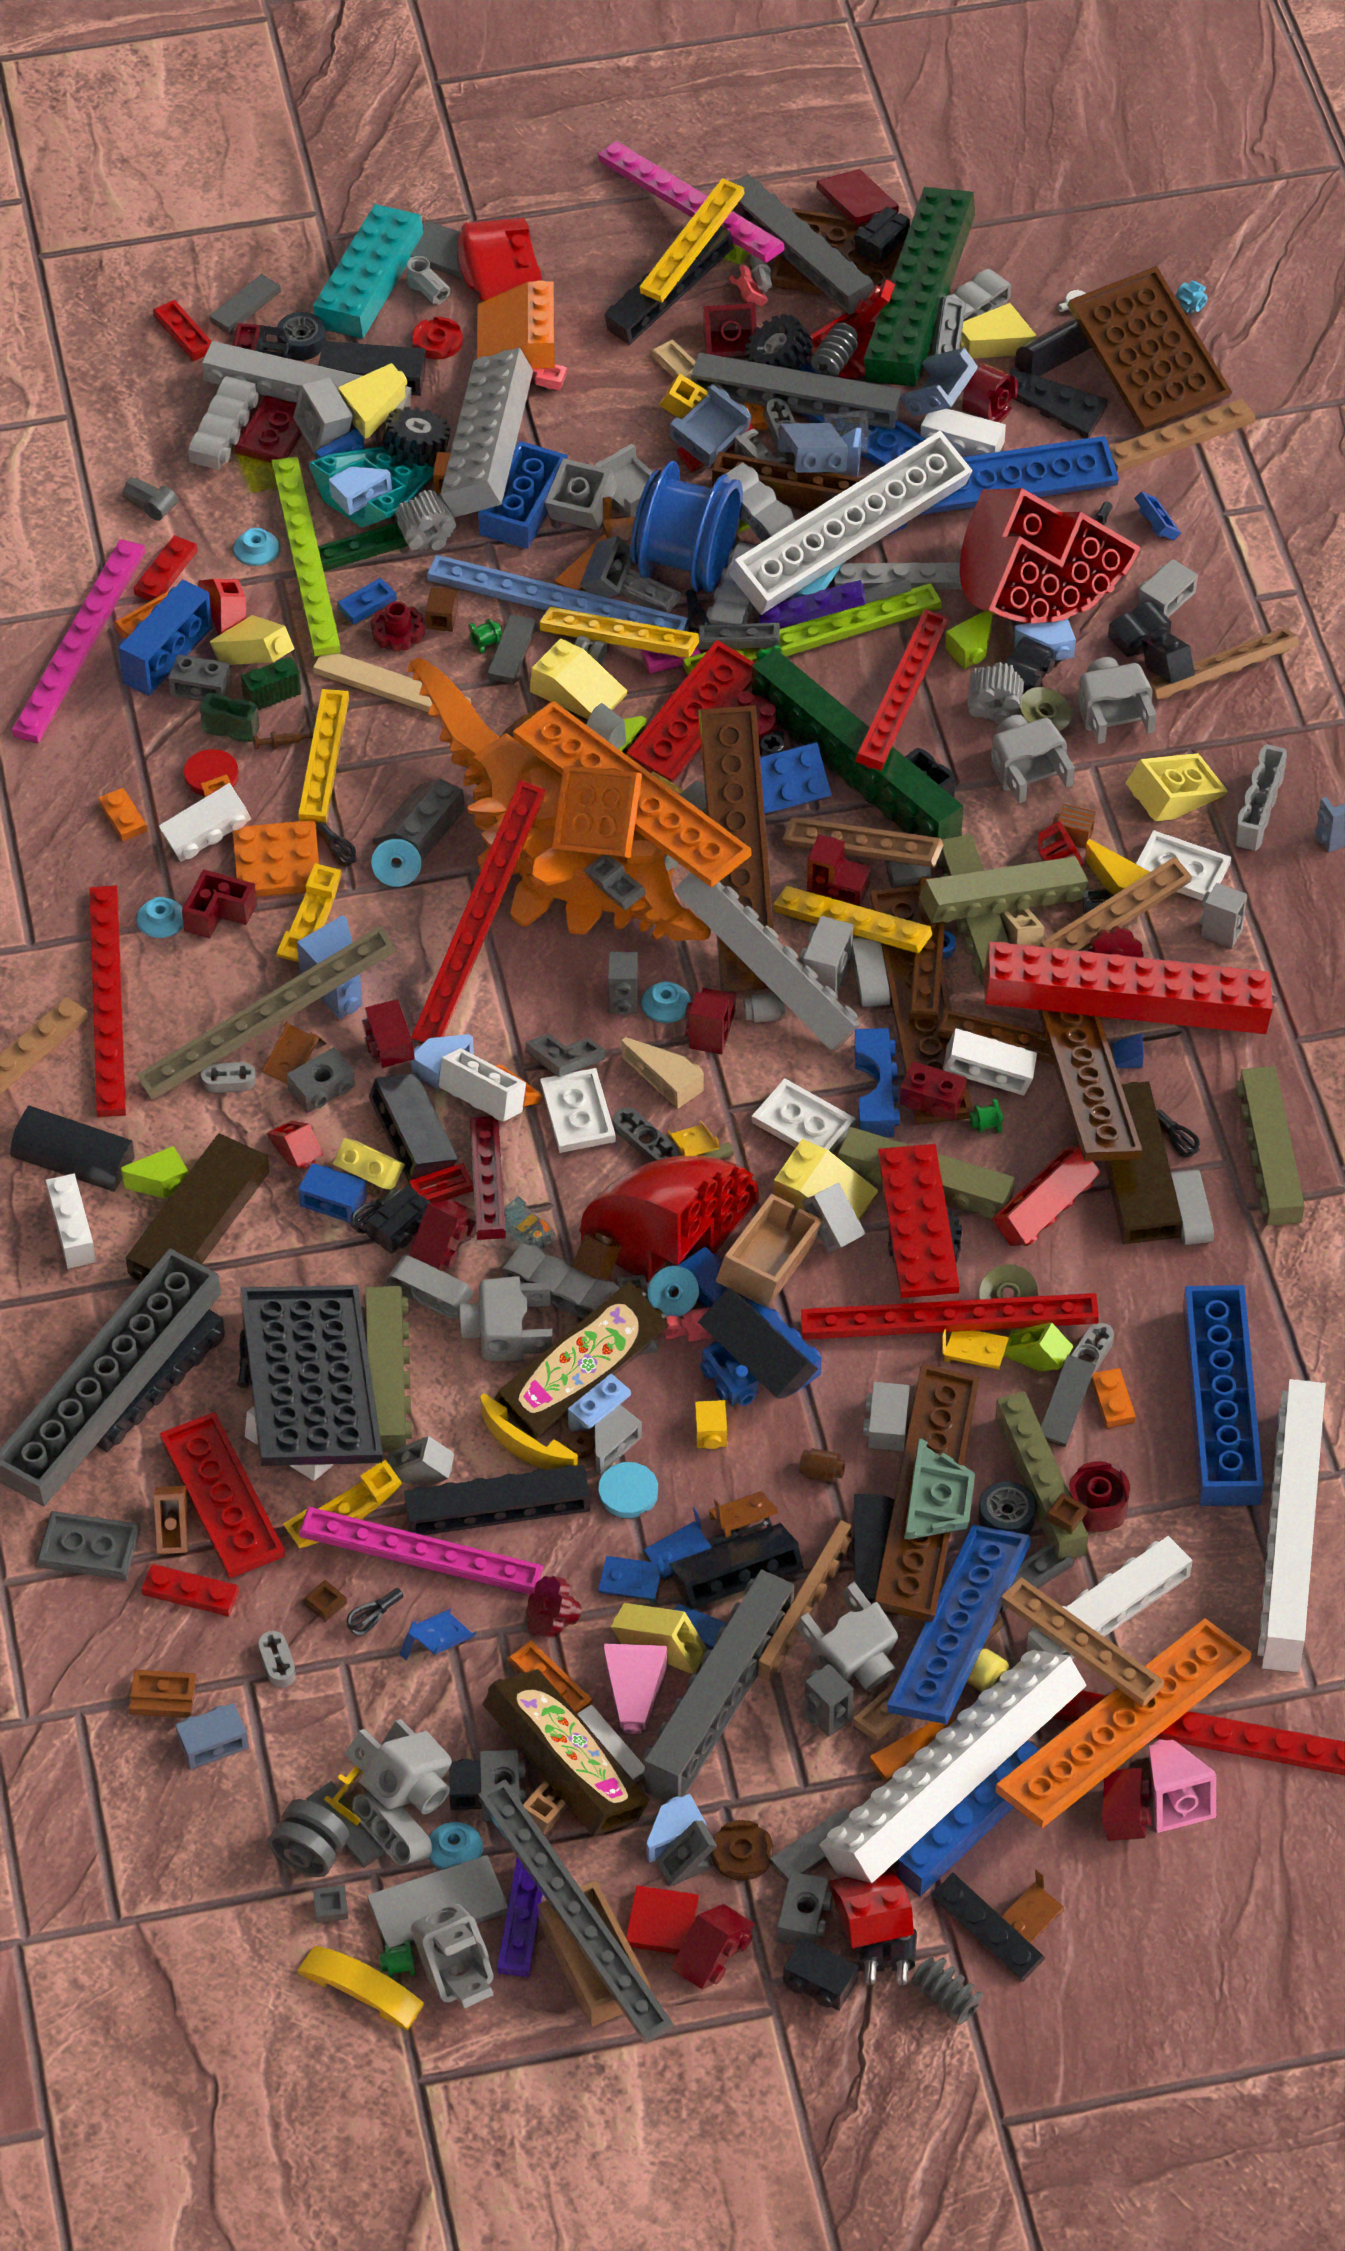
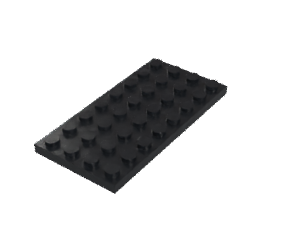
(310, 1375)

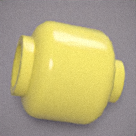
(987, 1670)

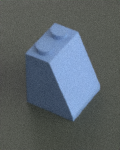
(318, 947)

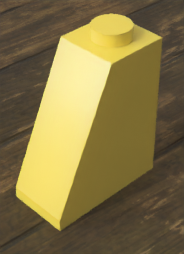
(995, 333)
(374, 397)
(252, 642)
(661, 1627)

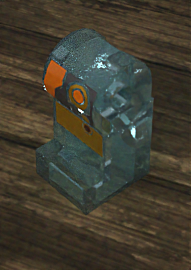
(526, 1226)

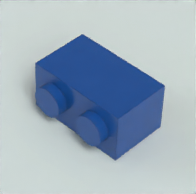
(332, 1192)

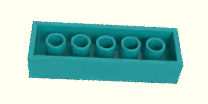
(368, 271)

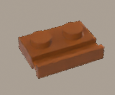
(162, 1693)

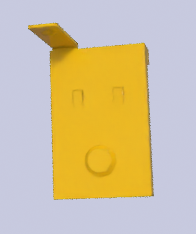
(694, 1140)
(975, 1348)
(349, 1781)

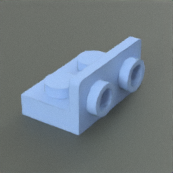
(597, 1403)

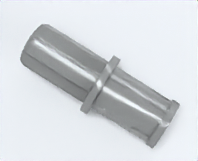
(761, 274)

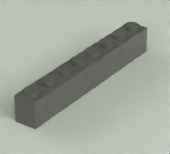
(803, 246)
(799, 389)

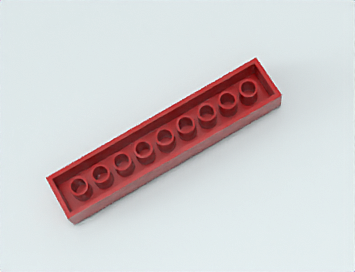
(1127, 987)

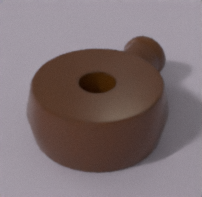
(581, 1443)

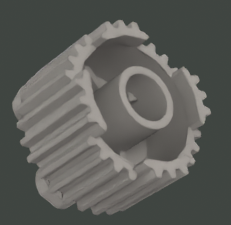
(425, 521)
(995, 692)

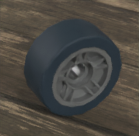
(305, 333)
(1015, 1500)

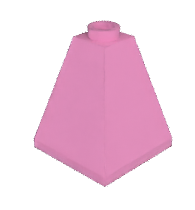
(635, 1681)
(1180, 1786)

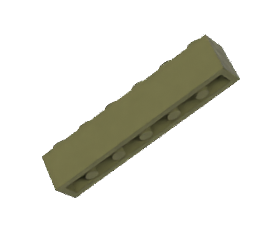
(961, 857)
(1003, 889)
(1270, 1145)
(963, 1183)
(387, 1360)
(1038, 1470)

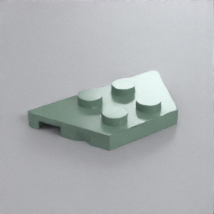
(938, 1494)

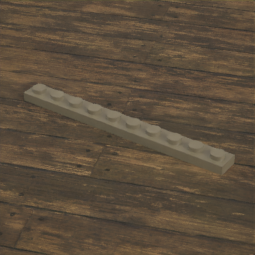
(266, 1012)

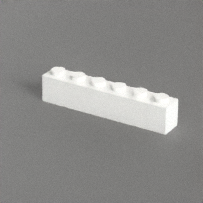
(1124, 1592)

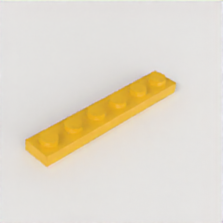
(692, 240)
(619, 632)
(324, 755)
(865, 922)

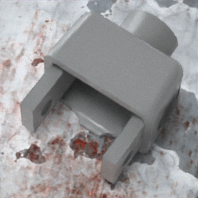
(1114, 697)
(1029, 753)
(500, 1316)
(857, 1643)
(402, 1768)
(458, 1951)

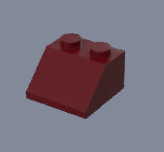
(728, 328)

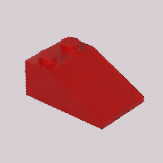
(873, 1910)

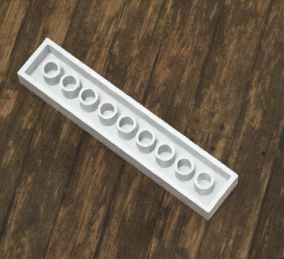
(850, 522)
(1291, 1526)
(952, 1765)

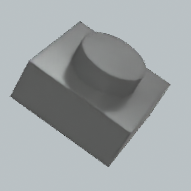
(330, 1903)

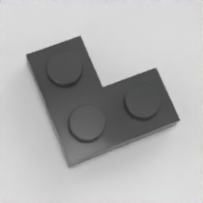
(562, 1058)

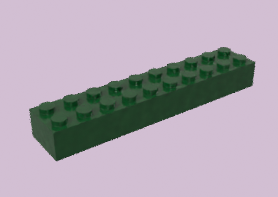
(920, 279)
(816, 716)

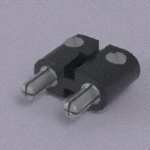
(894, 1953)

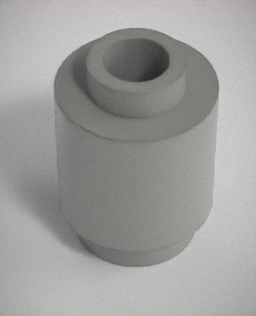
(763, 1007)

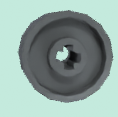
(308, 1838)

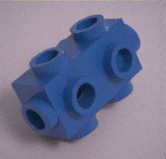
(733, 1381)

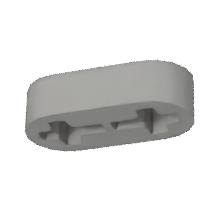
(228, 1077)
(271, 1661)

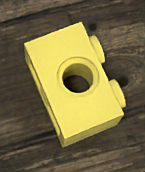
(368, 1164)

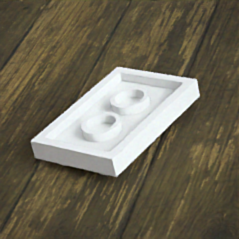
(1202, 863)
(577, 1110)
(798, 1115)

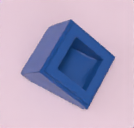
(1128, 1052)

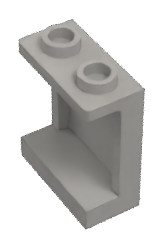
(630, 477)

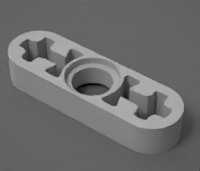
(1087, 1343)

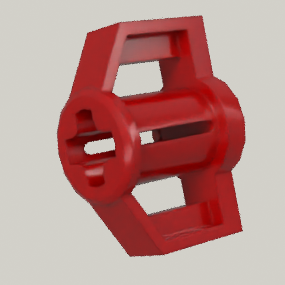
(1065, 844)

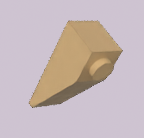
(1022, 927)
(666, 1071)

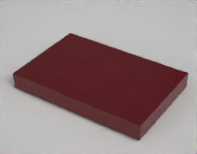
(855, 195)
(270, 432)

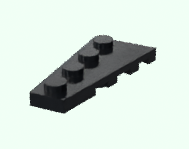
(1066, 404)

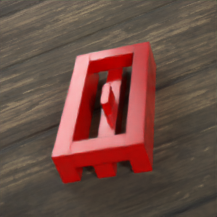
(444, 1189)

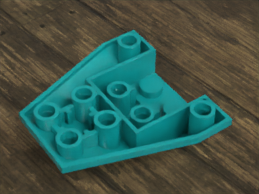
(405, 479)

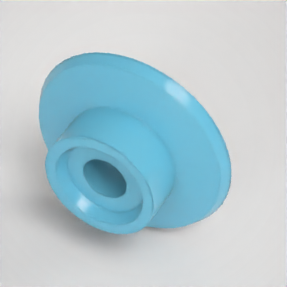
(256, 547)
(396, 874)
(160, 917)
(665, 1010)
(665, 1282)
(448, 1855)

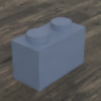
(212, 1736)

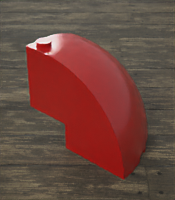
(1036, 561)
(670, 1209)

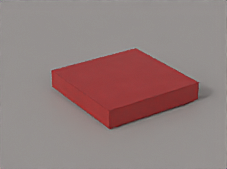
(661, 1919)

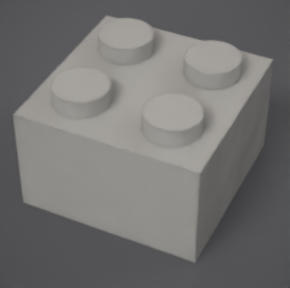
(322, 413)
(579, 493)
(829, 951)

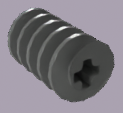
(835, 350)
(946, 1990)

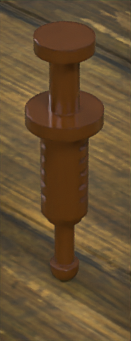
(280, 739)

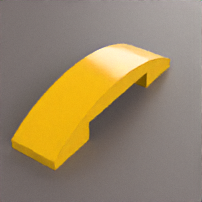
(313, 911)
(521, 1444)
(356, 1502)
(363, 1983)

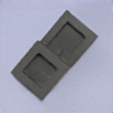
(614, 882)

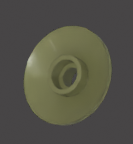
(1046, 703)
(1008, 1277)

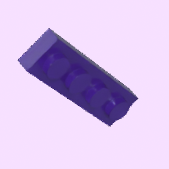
(816, 605)
(520, 1925)

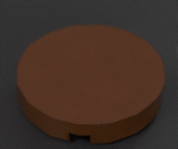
(742, 1850)

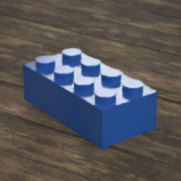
(524, 497)
(168, 630)
(793, 778)

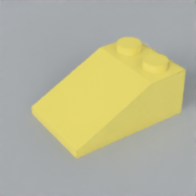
(574, 680)
(1174, 785)
(815, 1169)

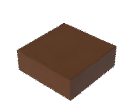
(1066, 1513)
(325, 1600)

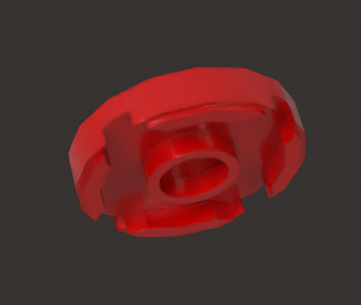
(438, 336)
(207, 766)

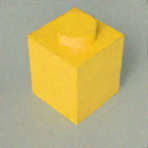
(711, 1424)

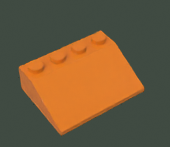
(519, 319)

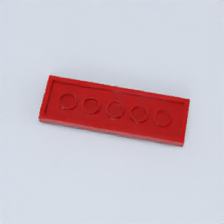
(674, 732)
(918, 1221)
(222, 1495)

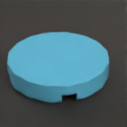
(628, 1489)

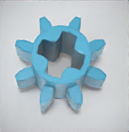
(1191, 296)

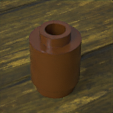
(822, 1465)

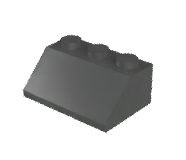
(424, 816)

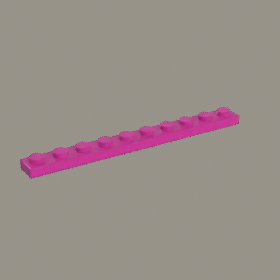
(687, 199)
(78, 641)

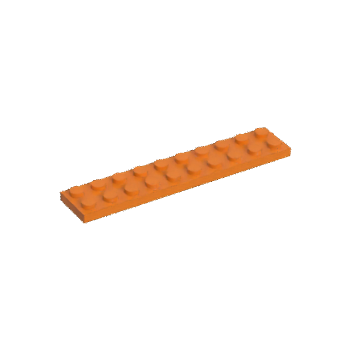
(661, 813)
(1121, 1726)

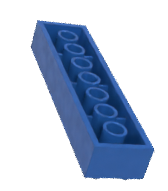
(1222, 1396)

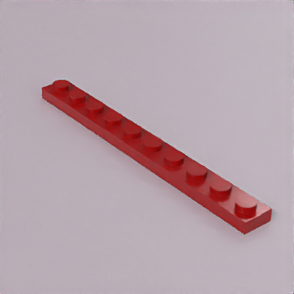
(902, 690)
(479, 912)
(107, 1001)
(949, 1315)
(1235, 1737)

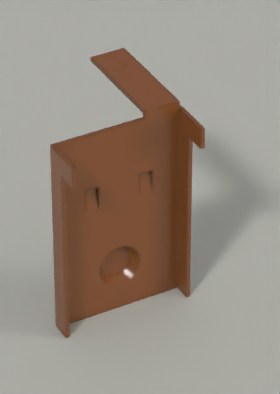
(616, 527)
(290, 1052)
(742, 1511)
(1033, 1910)

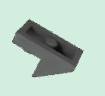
(687, 1854)

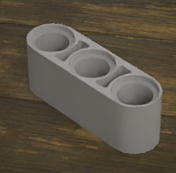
(870, 973)
(1194, 1208)
(430, 1286)
(392, 1830)

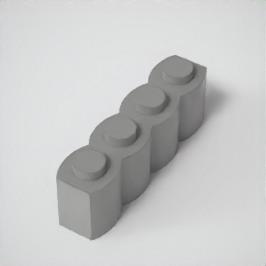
(983, 293)
(223, 423)
(759, 504)
(730, 601)
(1260, 797)
(569, 1288)

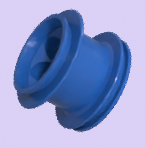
(686, 526)

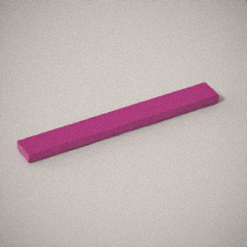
(420, 1550)

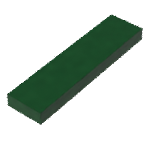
(361, 546)

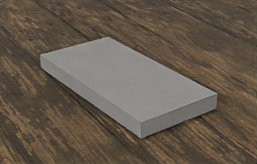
(468, 1884)

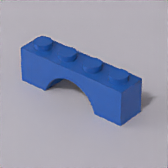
(873, 1055)

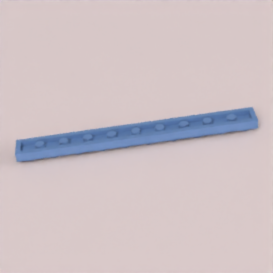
(542, 594)

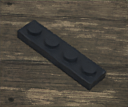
(988, 1926)

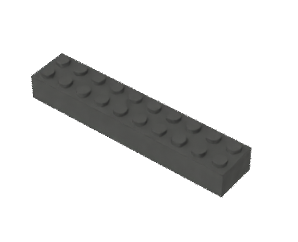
(107, 1376)

